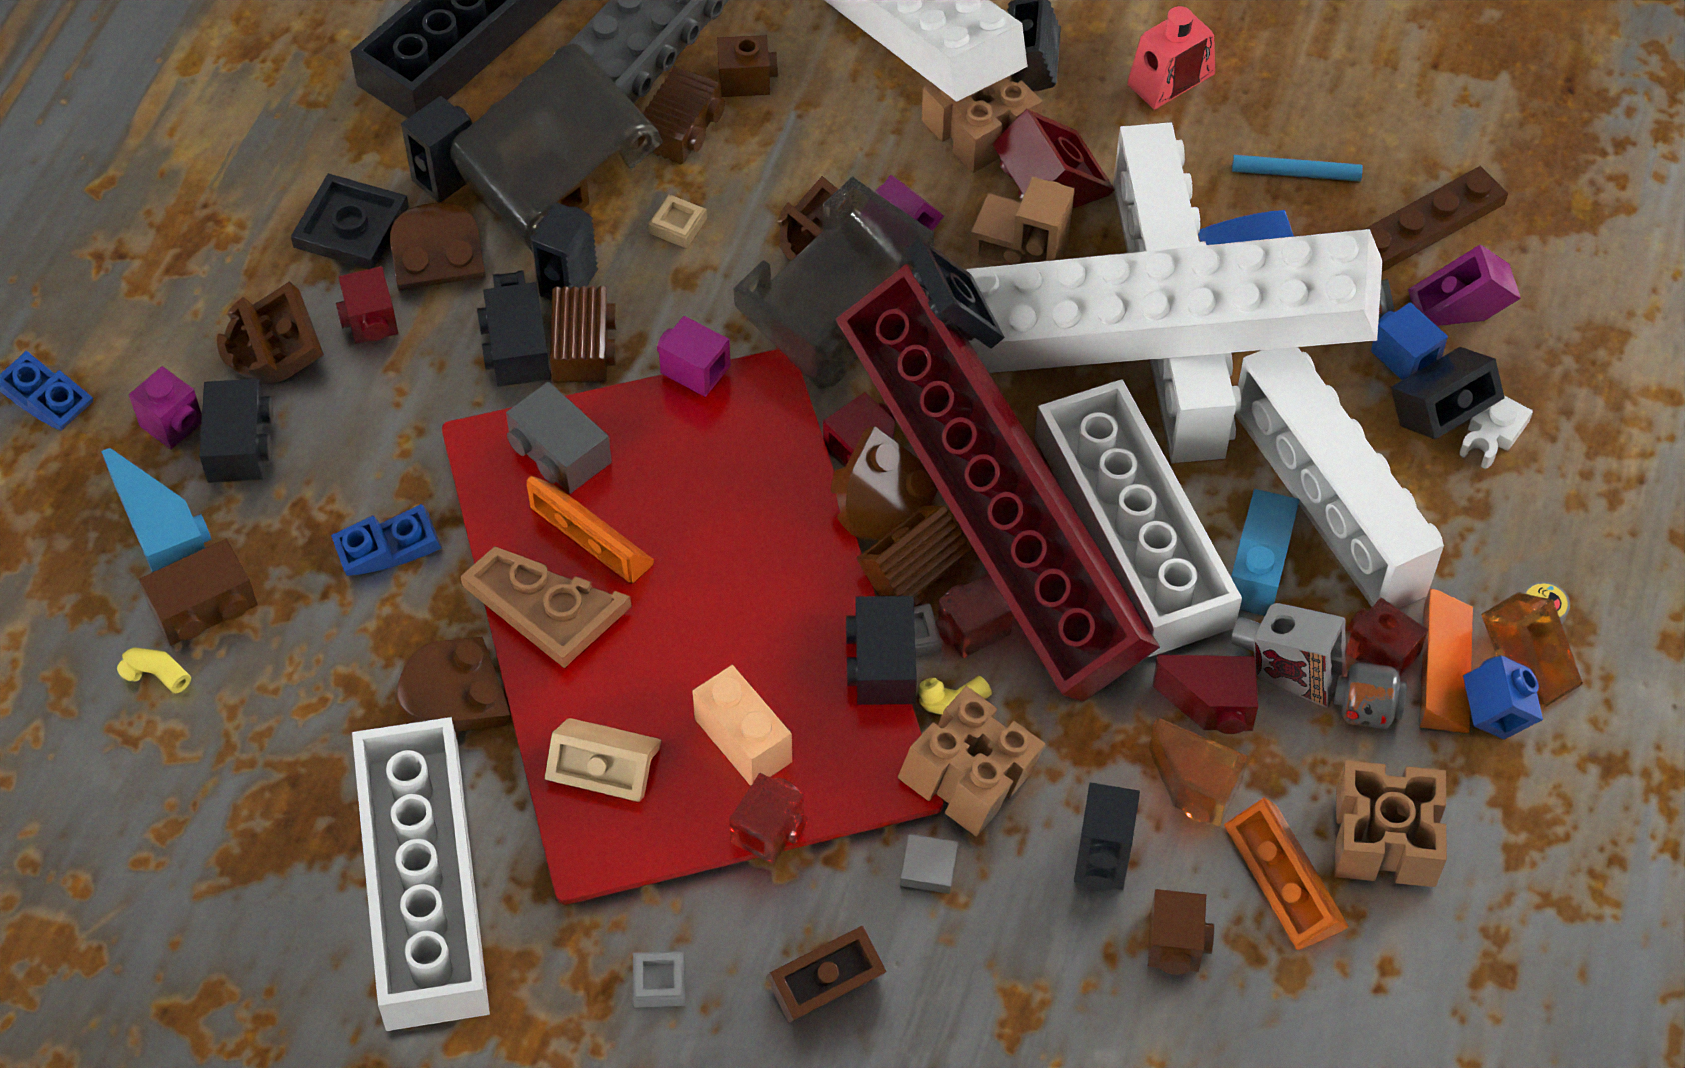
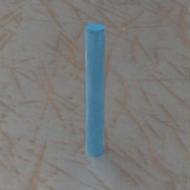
(1297, 168)

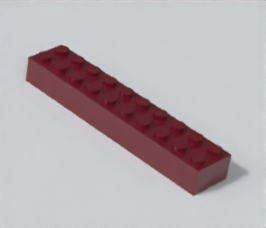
(998, 488)

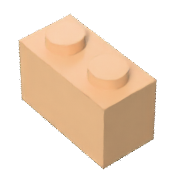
(742, 725)

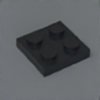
(349, 221)
(954, 294)

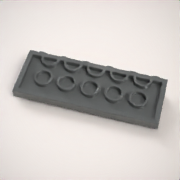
(643, 38)

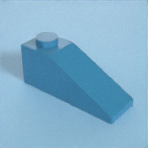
(156, 514)
(1263, 549)

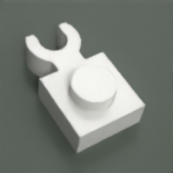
(1496, 427)

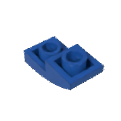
(1248, 228)
(43, 393)
(379, 546)

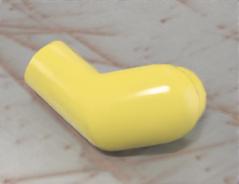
(156, 662)
(936, 698)

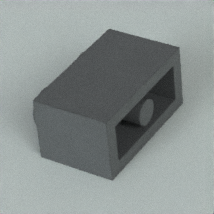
(558, 438)

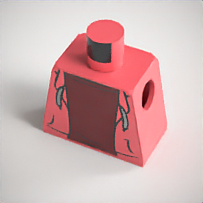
(1172, 58)

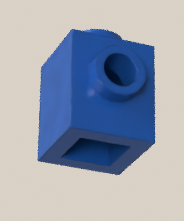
(1408, 341)
(1503, 697)

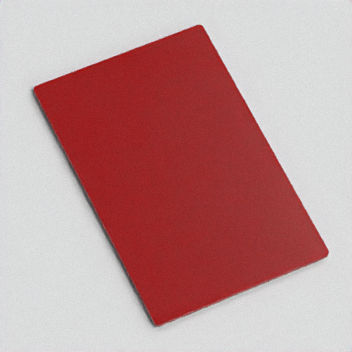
(742, 575)

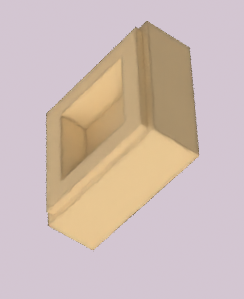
(677, 221)

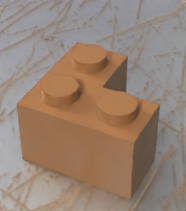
(1024, 230)

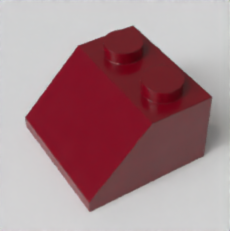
(1052, 153)

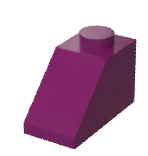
(1466, 289)

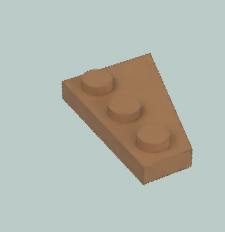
(543, 606)

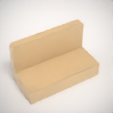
(601, 759)

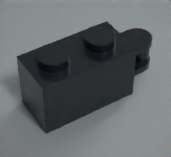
(515, 330)

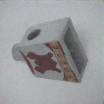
(1296, 650)

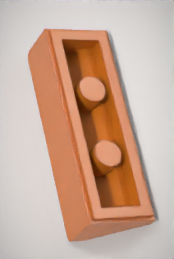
(587, 530)
(1444, 662)
(1285, 874)

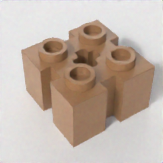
(977, 118)
(971, 760)
(1390, 823)

